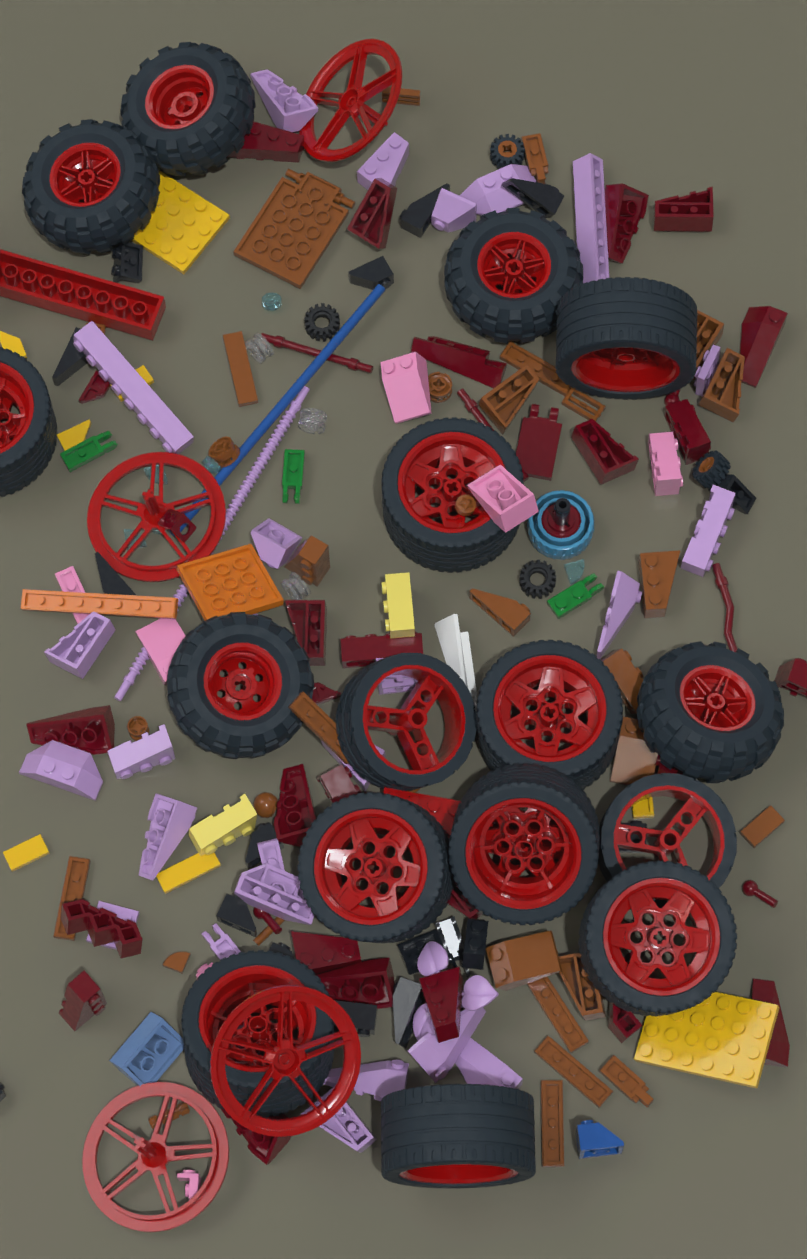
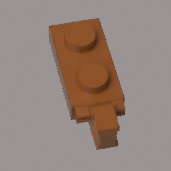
(535, 156)
(626, 1081)

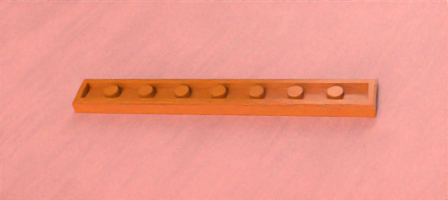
(100, 603)

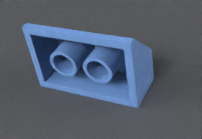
(148, 1051)

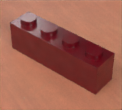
(365, 650)

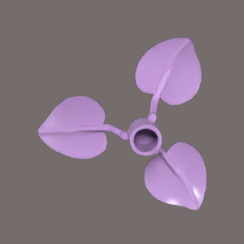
(475, 995)

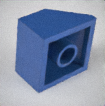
(596, 1140)

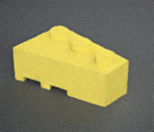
(398, 605)
(224, 827)

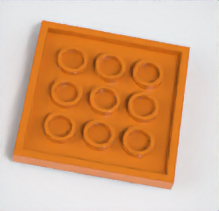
(230, 583)

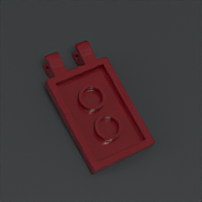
(539, 443)

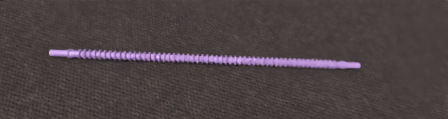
(230, 512)

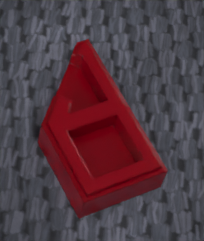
(96, 389)
(324, 694)

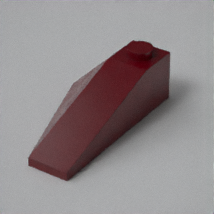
(623, 212)
(758, 338)
(84, 729)
(294, 807)
(362, 983)
(779, 1044)
(261, 1145)

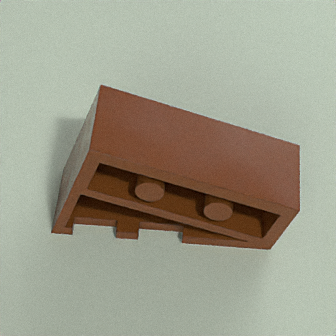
(708, 333)
(724, 388)
(508, 397)
(310, 561)
(656, 578)
(626, 675)
(581, 989)

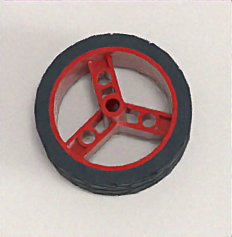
(434, 682)
(699, 802)

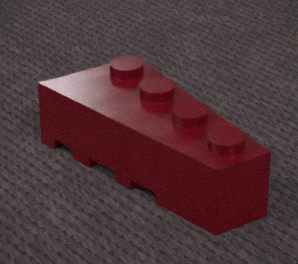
(271, 144)

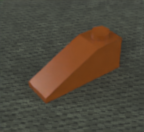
(503, 610)

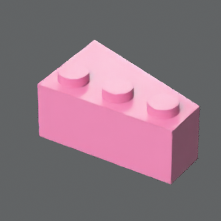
(665, 463)

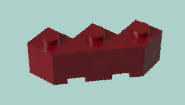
(102, 927)
(620, 1022)

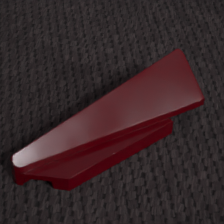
(461, 359)

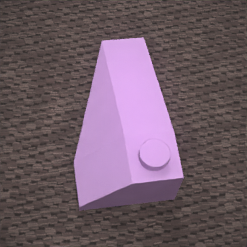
(285, 105)
(168, 826)
(440, 1057)
(483, 1068)
(376, 1078)

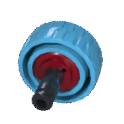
(562, 525)

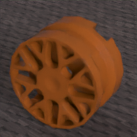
(439, 386)
(223, 451)

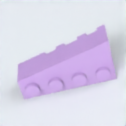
(708, 531)

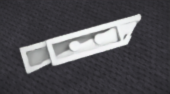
(457, 651)

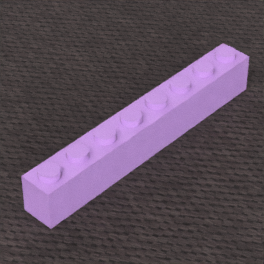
(591, 217)
(132, 388)

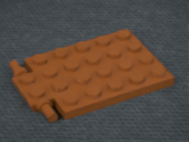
(294, 227)

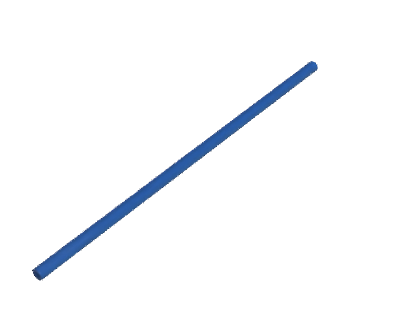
(293, 391)

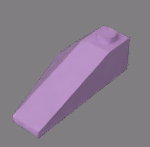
(622, 603)

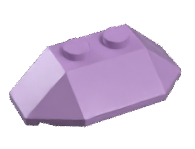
(490, 194)
(64, 768)
(274, 893)

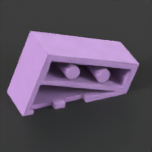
(347, 1127)

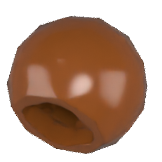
(265, 804)

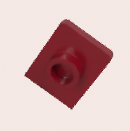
(173, 521)

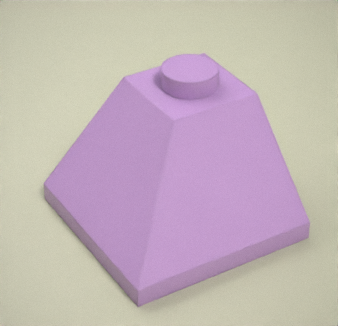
(452, 212)
(274, 543)

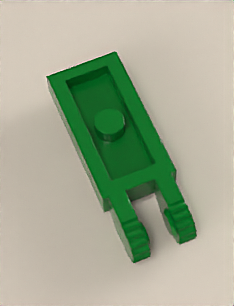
(87, 451)
(293, 473)
(574, 596)

